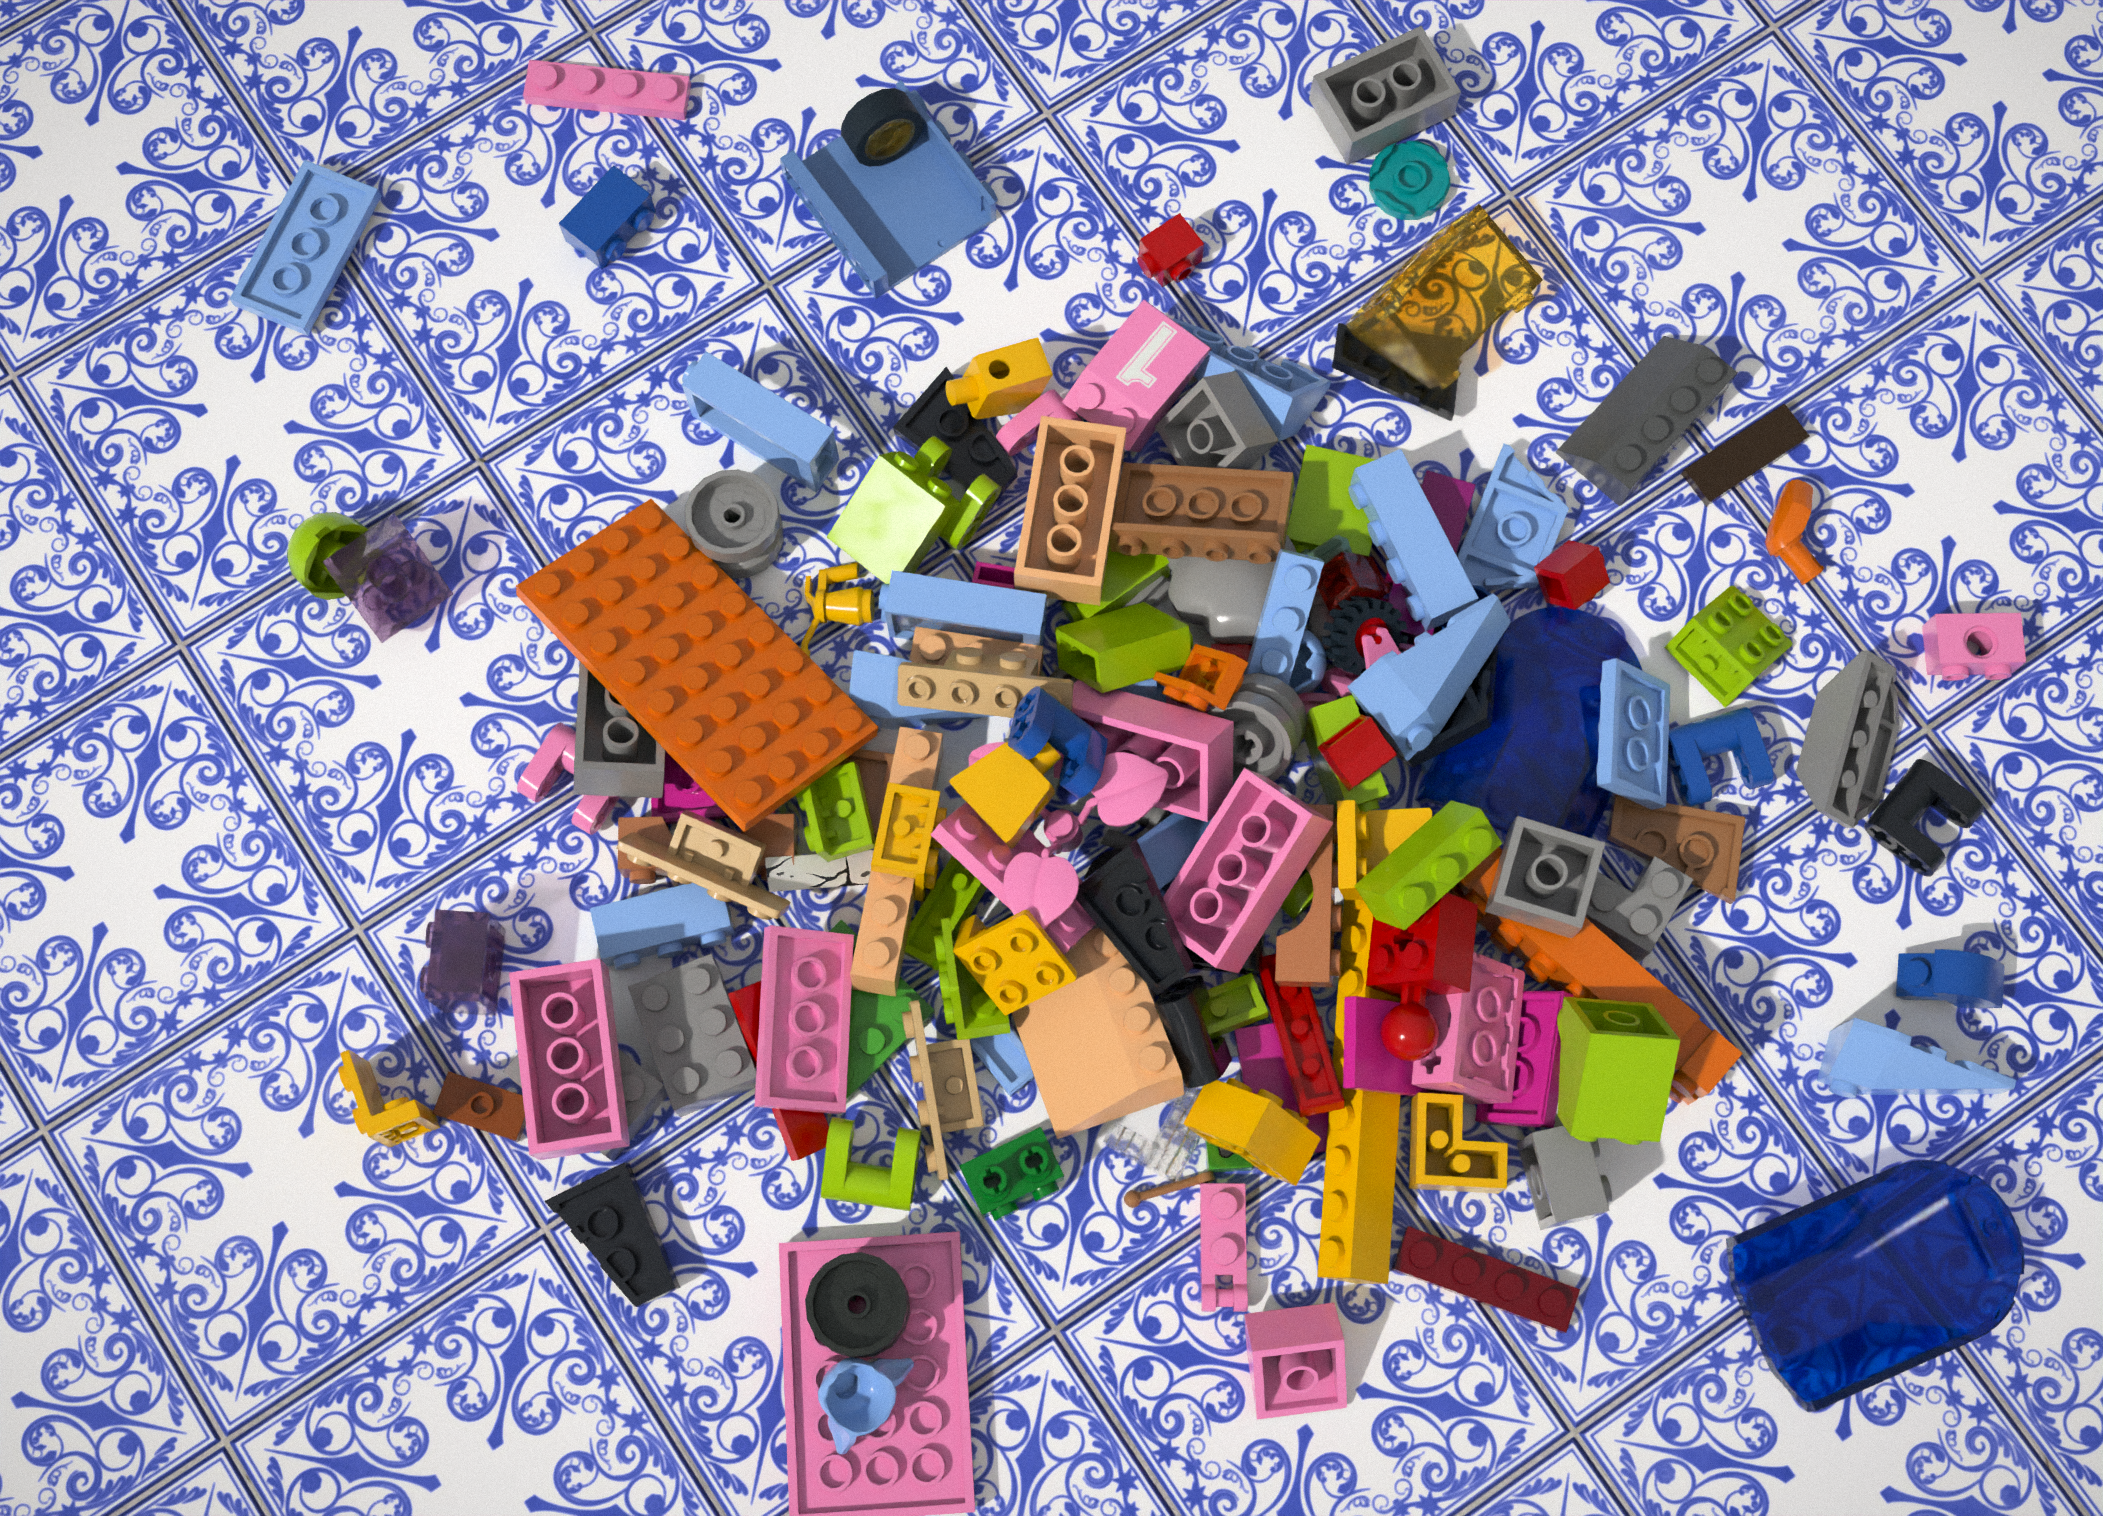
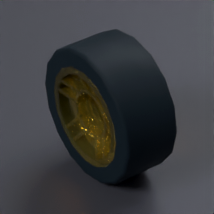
(881, 127)

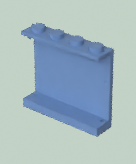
(894, 214)

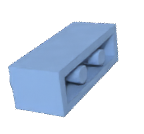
(660, 925)

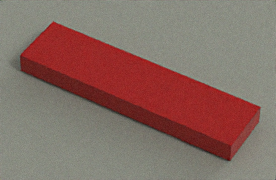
(1301, 1044)
(801, 1130)

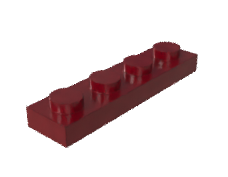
(1486, 1279)

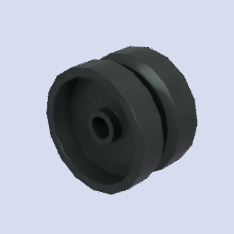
(885, 1309)

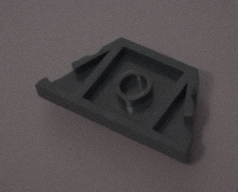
(1469, 718)

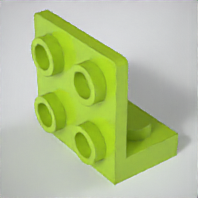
(1728, 645)
(962, 995)

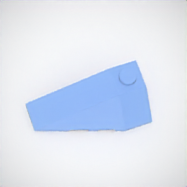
(1282, 392)
(1421, 687)
(876, 692)
(1880, 1061)

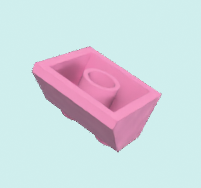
(1296, 1360)

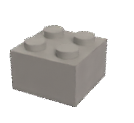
(1217, 425)
(1545, 877)
(1563, 1177)

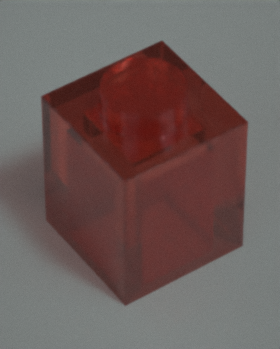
(1350, 576)

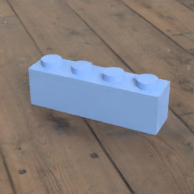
(1411, 539)

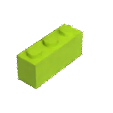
(1428, 864)

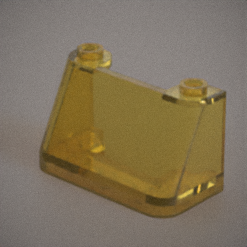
(1446, 298)

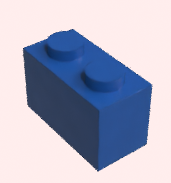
(608, 218)

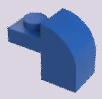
(1952, 976)

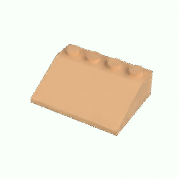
(1098, 1042)

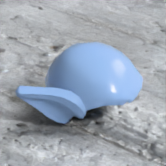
(860, 1396)

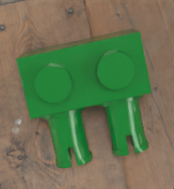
(1013, 1174)

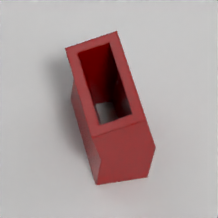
(1357, 751)

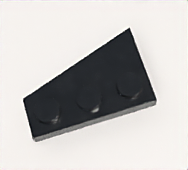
(1367, 365)
(972, 445)
(1135, 917)

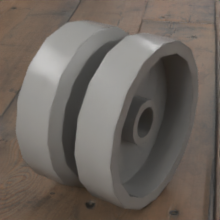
(735, 522)
(1267, 725)

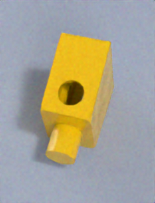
(1002, 380)
(1008, 789)

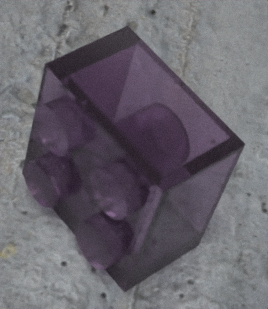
(387, 577)
(463, 962)

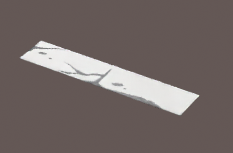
(815, 872)

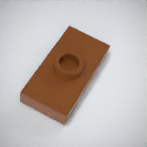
(481, 1106)

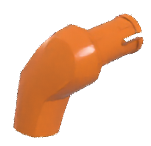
(1786, 528)

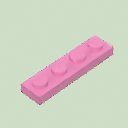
(607, 89)

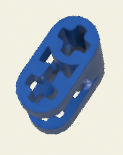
(1043, 720)
(1712, 736)

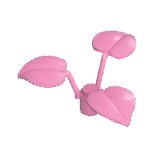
(1050, 884)

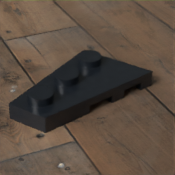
(619, 1231)

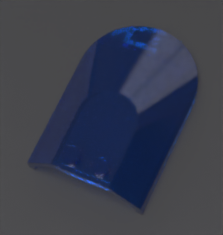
(1543, 730)
(1876, 1278)

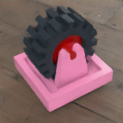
(1358, 638)

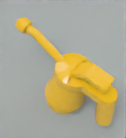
(845, 606)

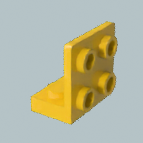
(905, 838)
(1369, 838)
(1013, 960)
(388, 1122)

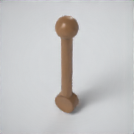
(1134, 1198)

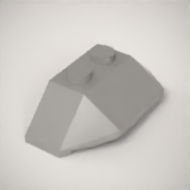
(1851, 740)

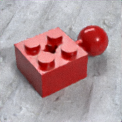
(1418, 963)

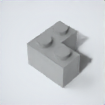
(1637, 915)

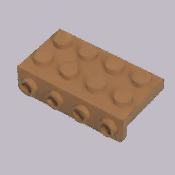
(1201, 512)

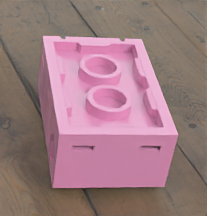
(1476, 1036)

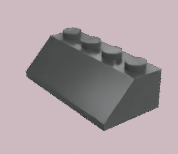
(1646, 416)

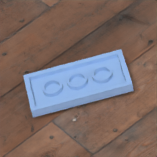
(305, 247)

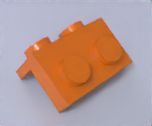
(1206, 679)

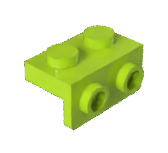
(837, 814)

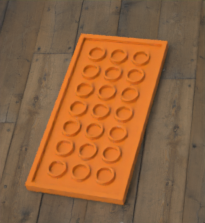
(697, 663)

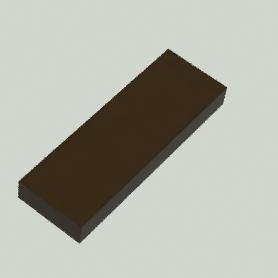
(1745, 455)

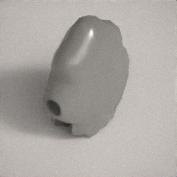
(1221, 594)

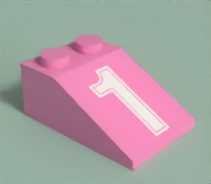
(1137, 374)

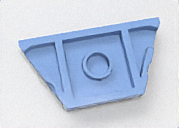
(1511, 527)

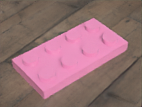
(987, 857)
(804, 1020)

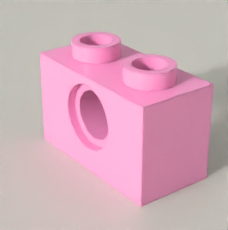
(1996, 634)

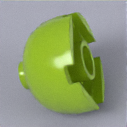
(316, 541)

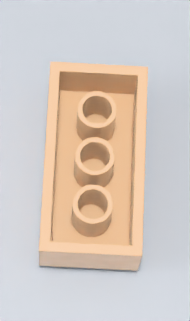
(1070, 510)

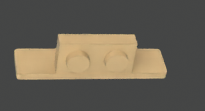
(977, 683)
(711, 858)
(947, 1085)

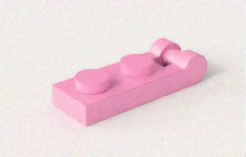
(1223, 1245)

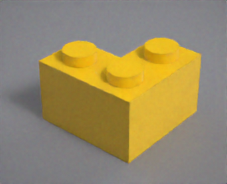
(1254, 1128)
(1442, 1158)

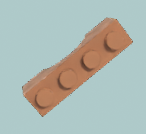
(775, 830)
(1307, 952)

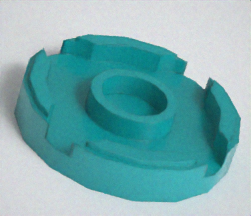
(1409, 180)

